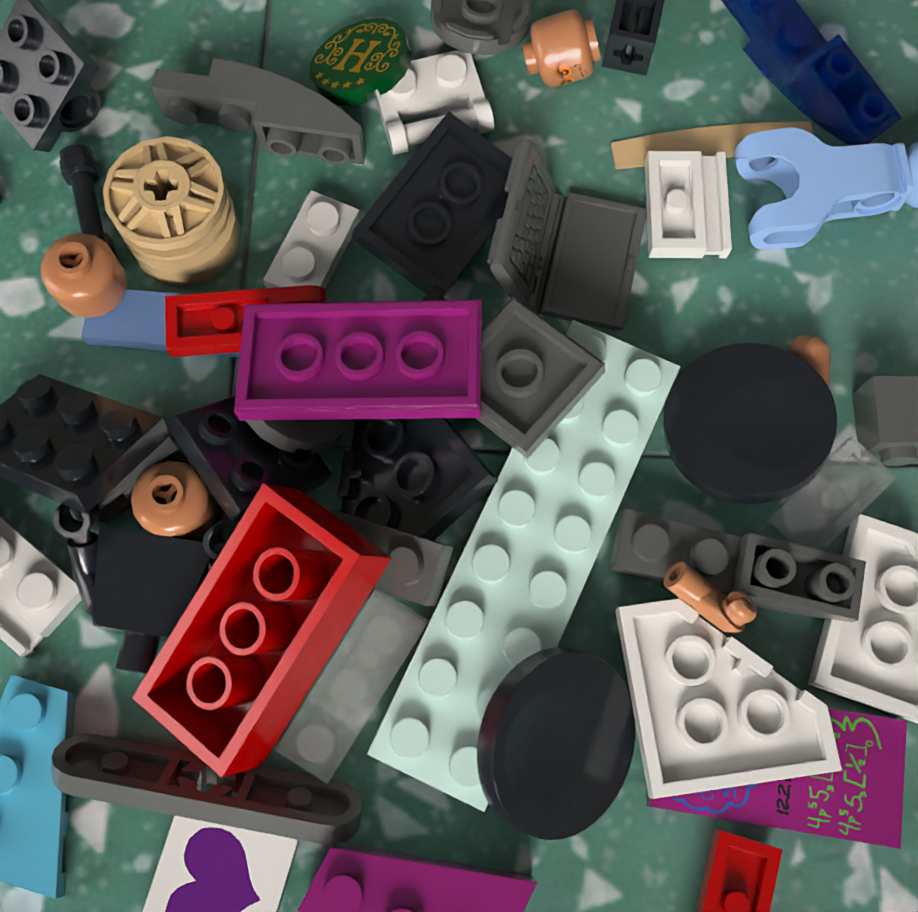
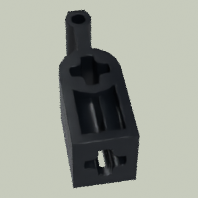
(634, 25)

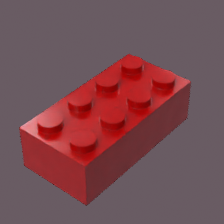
(260, 629)

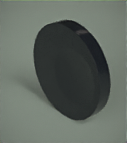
(749, 423)
(556, 743)

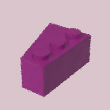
(390, 881)

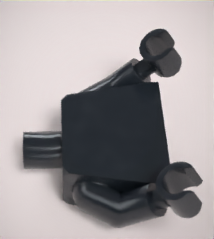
(135, 580)

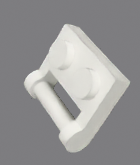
(429, 88)

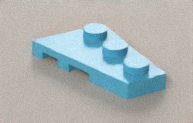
(31, 807)

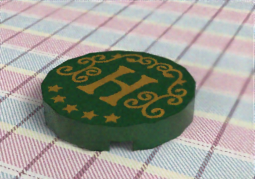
(360, 61)

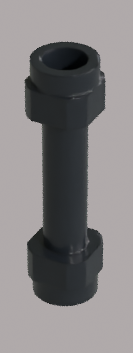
(81, 173)

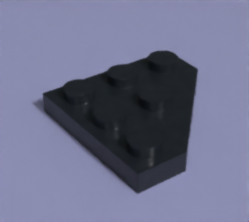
(411, 475)

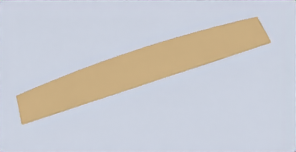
(708, 140)

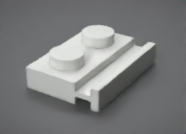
(687, 204)
(32, 592)

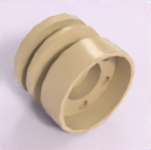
(173, 210)

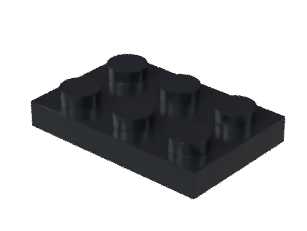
(439, 207)
(72, 441)

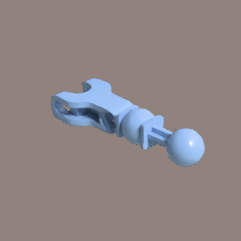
(822, 182)

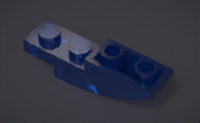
(814, 74)

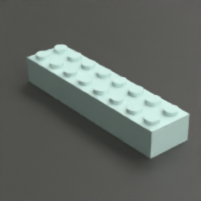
(522, 568)

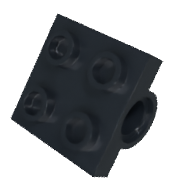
(44, 77)
(237, 460)

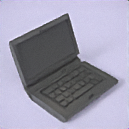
(564, 252)

